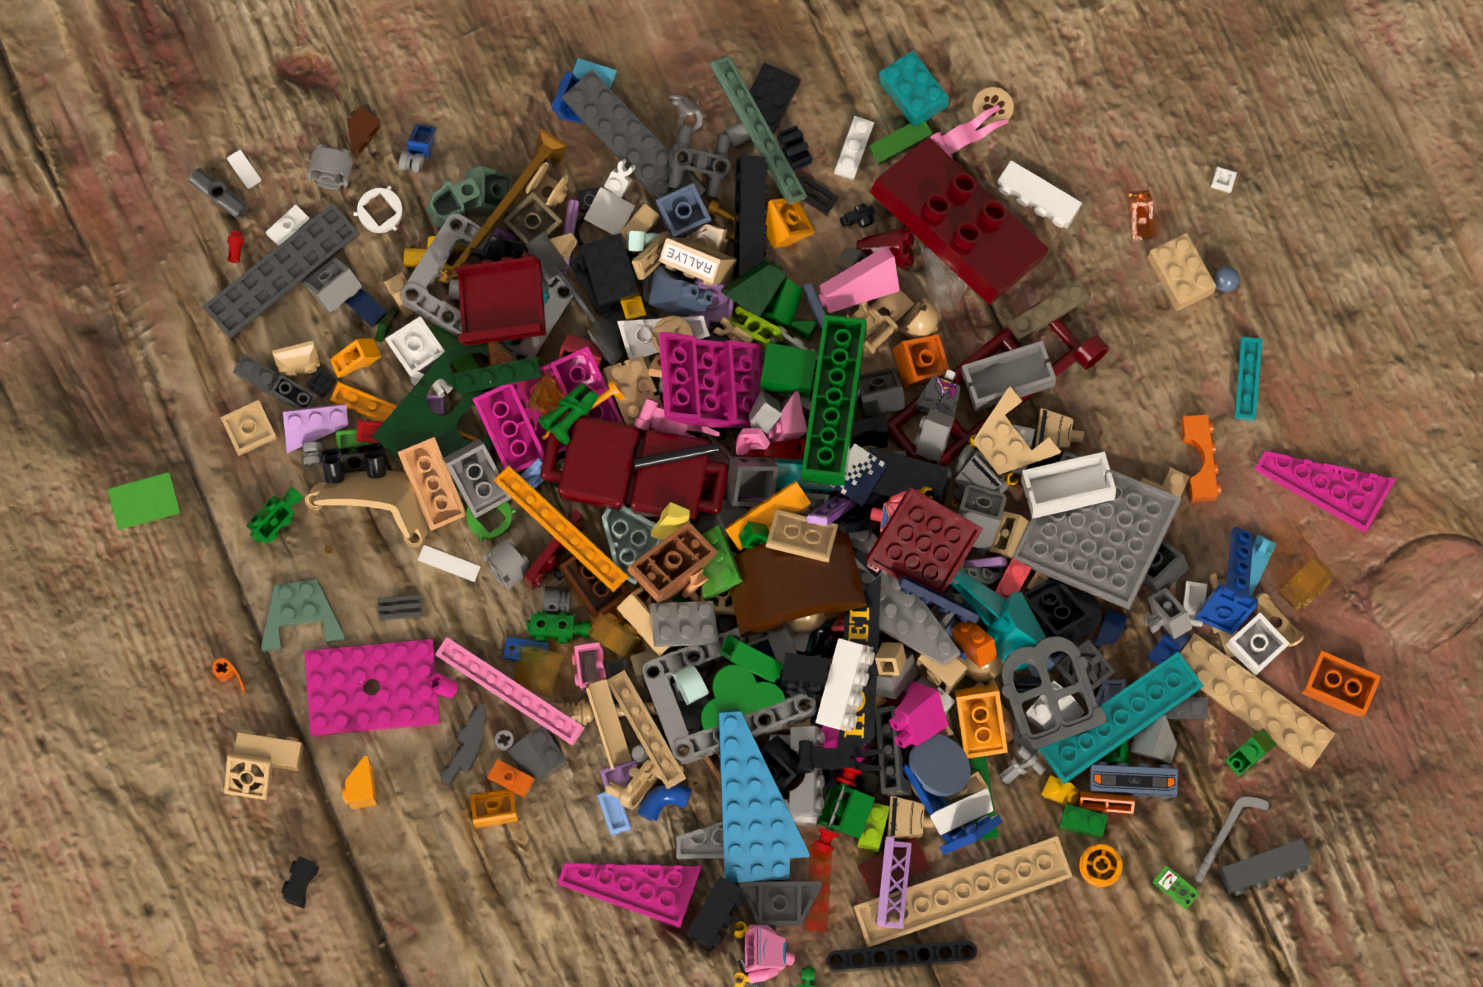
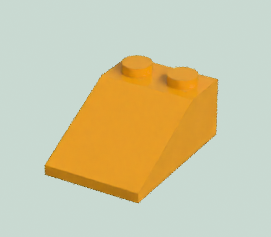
(981, 721)

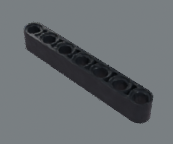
(911, 951)

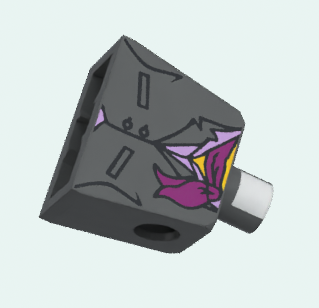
(940, 395)

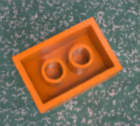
(1341, 684)

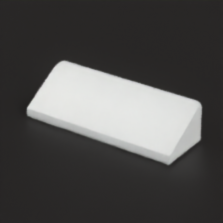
(962, 811)

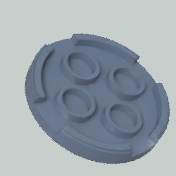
(940, 766)

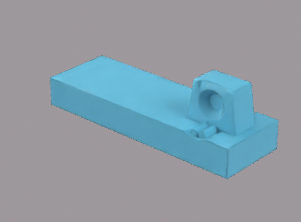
(1261, 554)

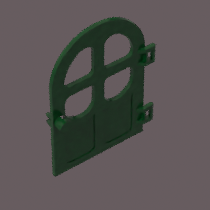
(415, 422)

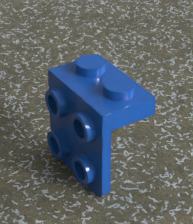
(559, 106)

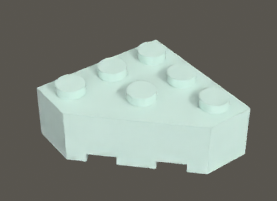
(628, 538)

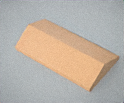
(432, 483)

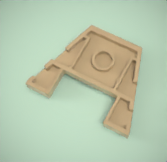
(1003, 443)

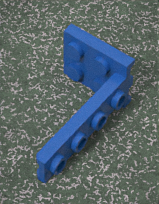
(1231, 603)
(957, 837)

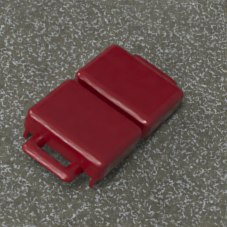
(603, 473)

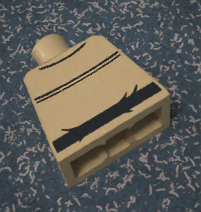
(1058, 428)
(907, 819)

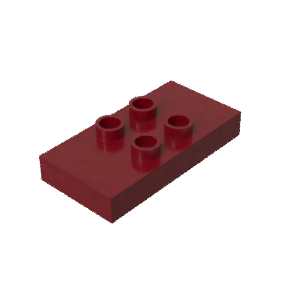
(958, 220)

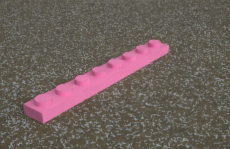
(510, 691)

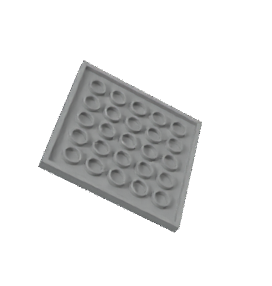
(1104, 544)

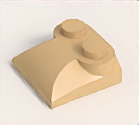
(297, 359)

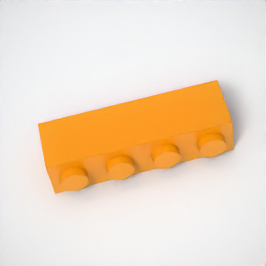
(788, 499)

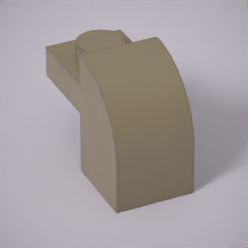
(639, 660)

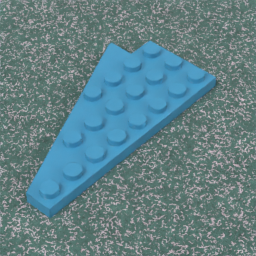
(755, 819)

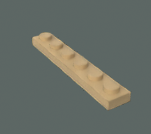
(646, 729)

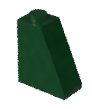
(756, 286)

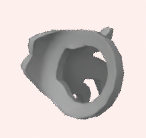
(687, 108)

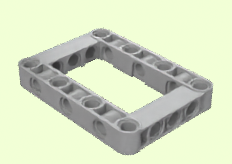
(433, 309)
(706, 741)

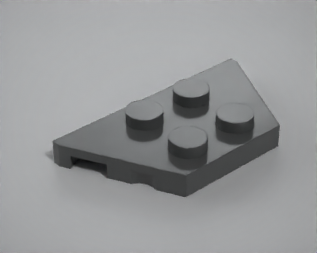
(781, 901)

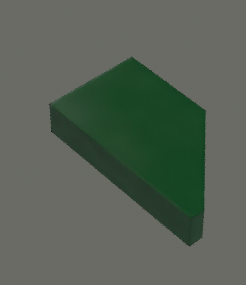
(385, 324)

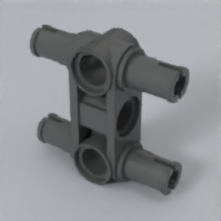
(699, 161)

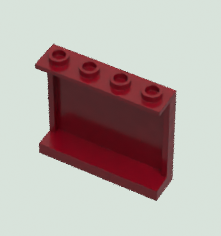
(501, 300)

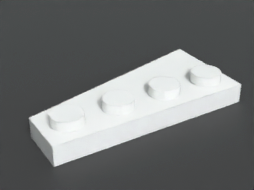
(638, 334)

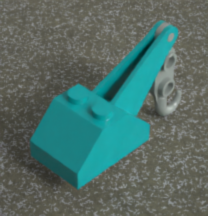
(1006, 620)

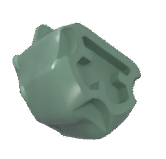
(450, 201)

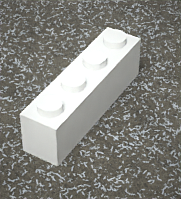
(1039, 195)

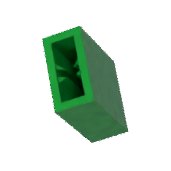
(788, 370)
(751, 659)

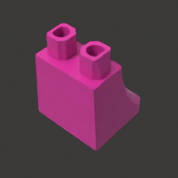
(918, 715)

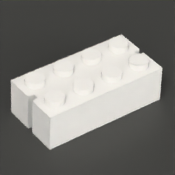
(1068, 485)
(845, 685)

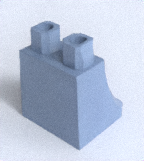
(676, 294)

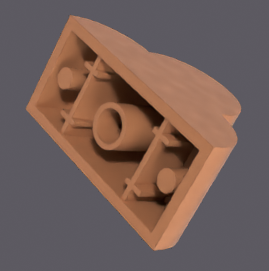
(671, 563)

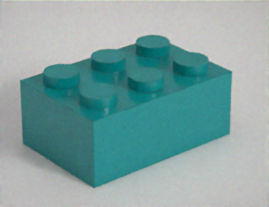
(913, 89)

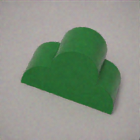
(738, 690)

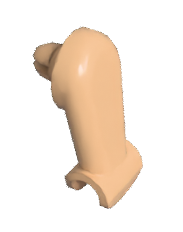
(695, 581)

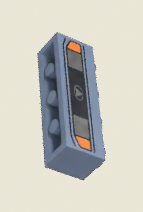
(1133, 780)

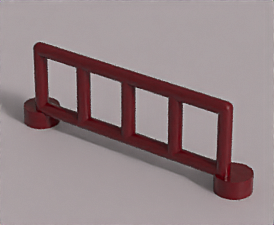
(1086, 355)

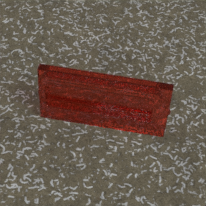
(872, 869)

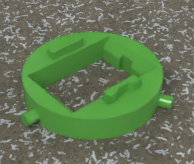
(476, 527)

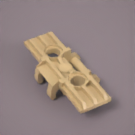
(896, 303)

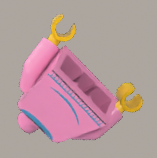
(763, 953)

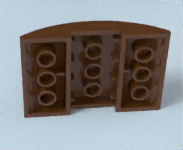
(791, 586)

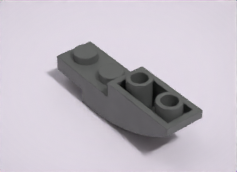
(273, 384)
(471, 738)

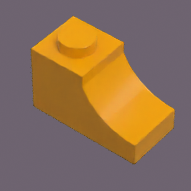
(355, 356)

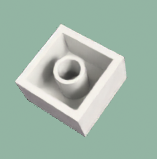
(1257, 644)

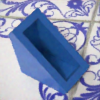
(421, 139)

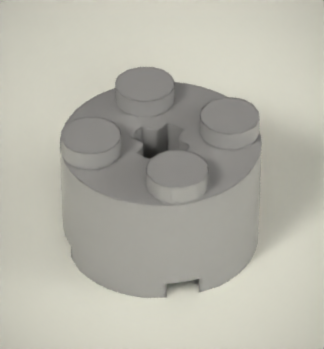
(330, 167)
(506, 563)

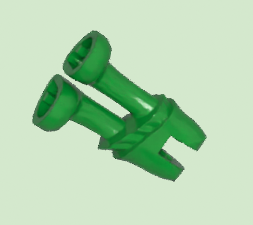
(569, 403)

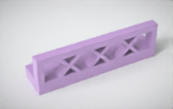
(885, 883)

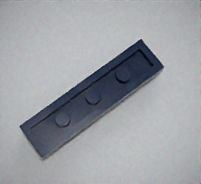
(945, 603)

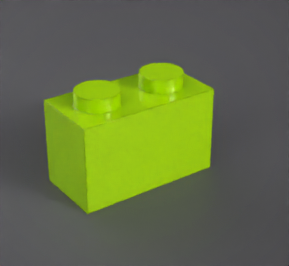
(874, 828)

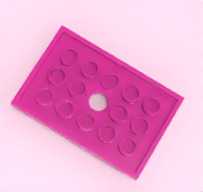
(338, 695)

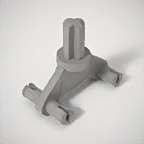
(1021, 765)

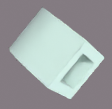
(690, 684)

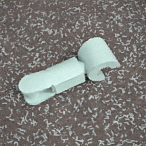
(638, 240)

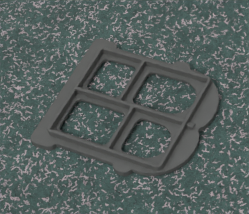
(1037, 657)

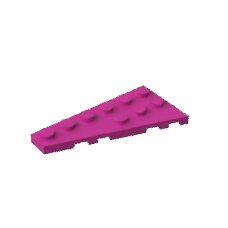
(1336, 489)
(644, 889)

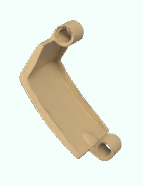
(389, 493)

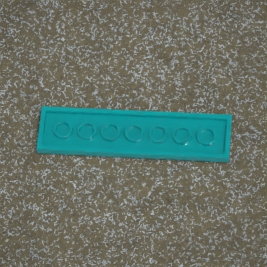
(1126, 716)

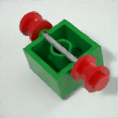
(843, 811)

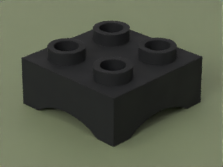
(870, 432)
(302, 873)

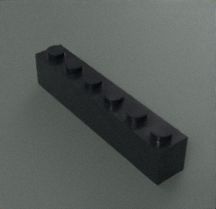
(749, 213)

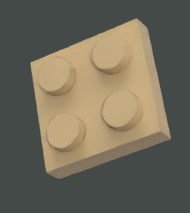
(248, 427)

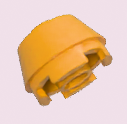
(1101, 865)

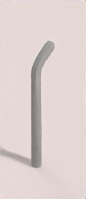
(1240, 803)

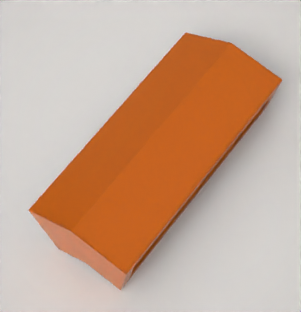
(1106, 798)

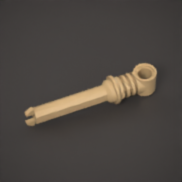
(584, 714)

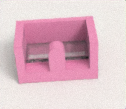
(589, 663)

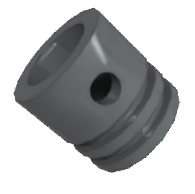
(557, 599)

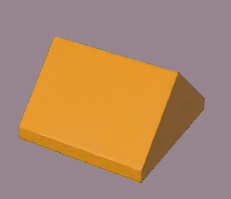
(493, 808)

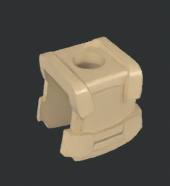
(541, 181)

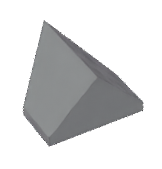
(1155, 741)

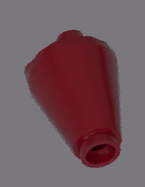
(897, 240)

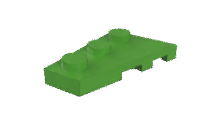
(722, 569)

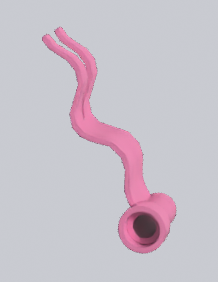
(966, 133)
(654, 417)

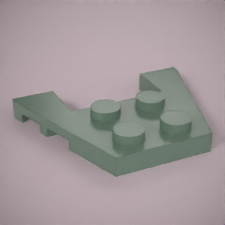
(297, 605)

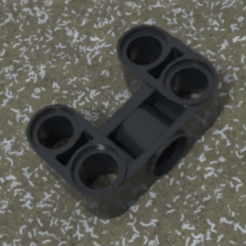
(337, 462)

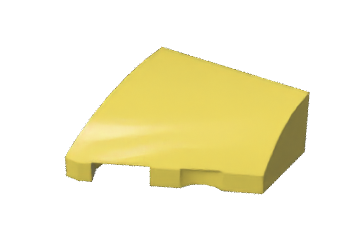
(671, 520)

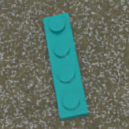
(1248, 378)

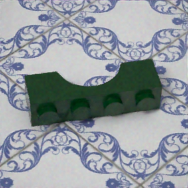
(499, 375)

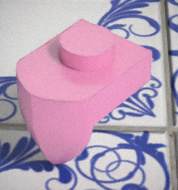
(751, 439)

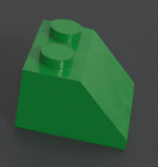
(783, 304)

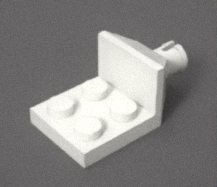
(417, 352)

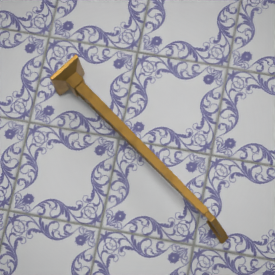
(547, 148)

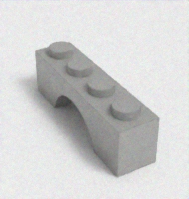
(807, 797)

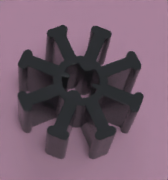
(795, 148)
(825, 642)

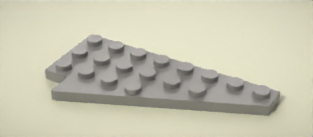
(906, 615)

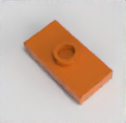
(510, 778)

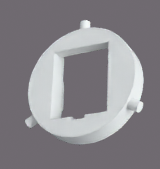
(368, 222)

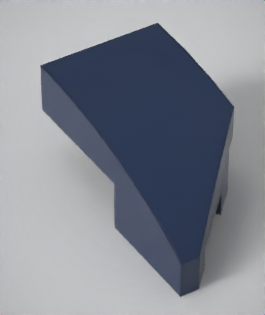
(1111, 628)

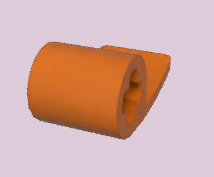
(231, 671)

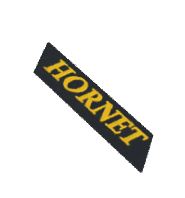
(862, 627)

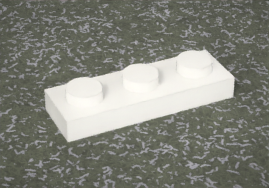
(854, 148)

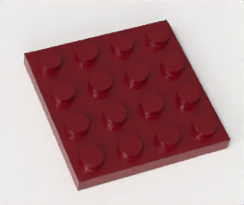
(924, 541)

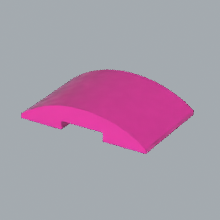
(709, 380)
(515, 426)

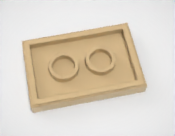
(795, 536)

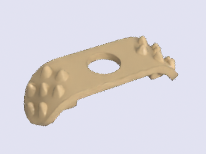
(1269, 610)

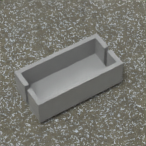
(1017, 368)

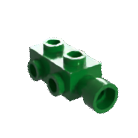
(273, 516)
(551, 629)

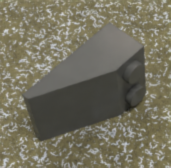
(1166, 568)

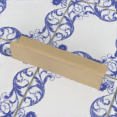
(608, 722)

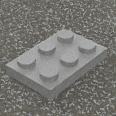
(683, 624)

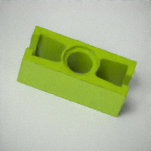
(753, 322)

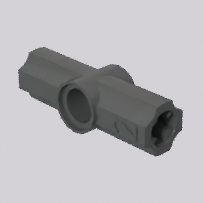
(208, 185)

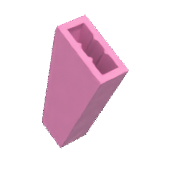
(861, 282)

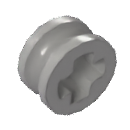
(507, 734)

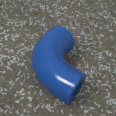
(660, 797)

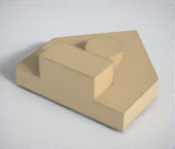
(711, 237)

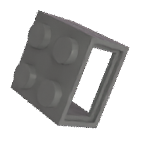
(750, 479)

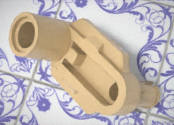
(638, 787)

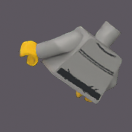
(976, 470)

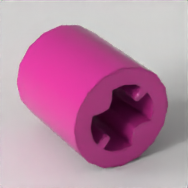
(443, 686)

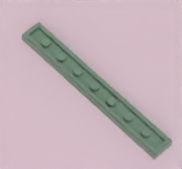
(758, 130)

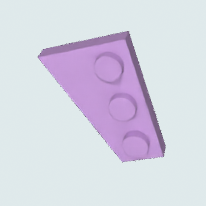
(312, 423)

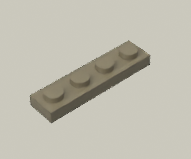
(1048, 311)

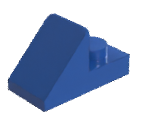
(1167, 647)

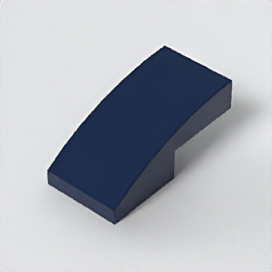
(366, 307)

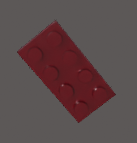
(549, 556)

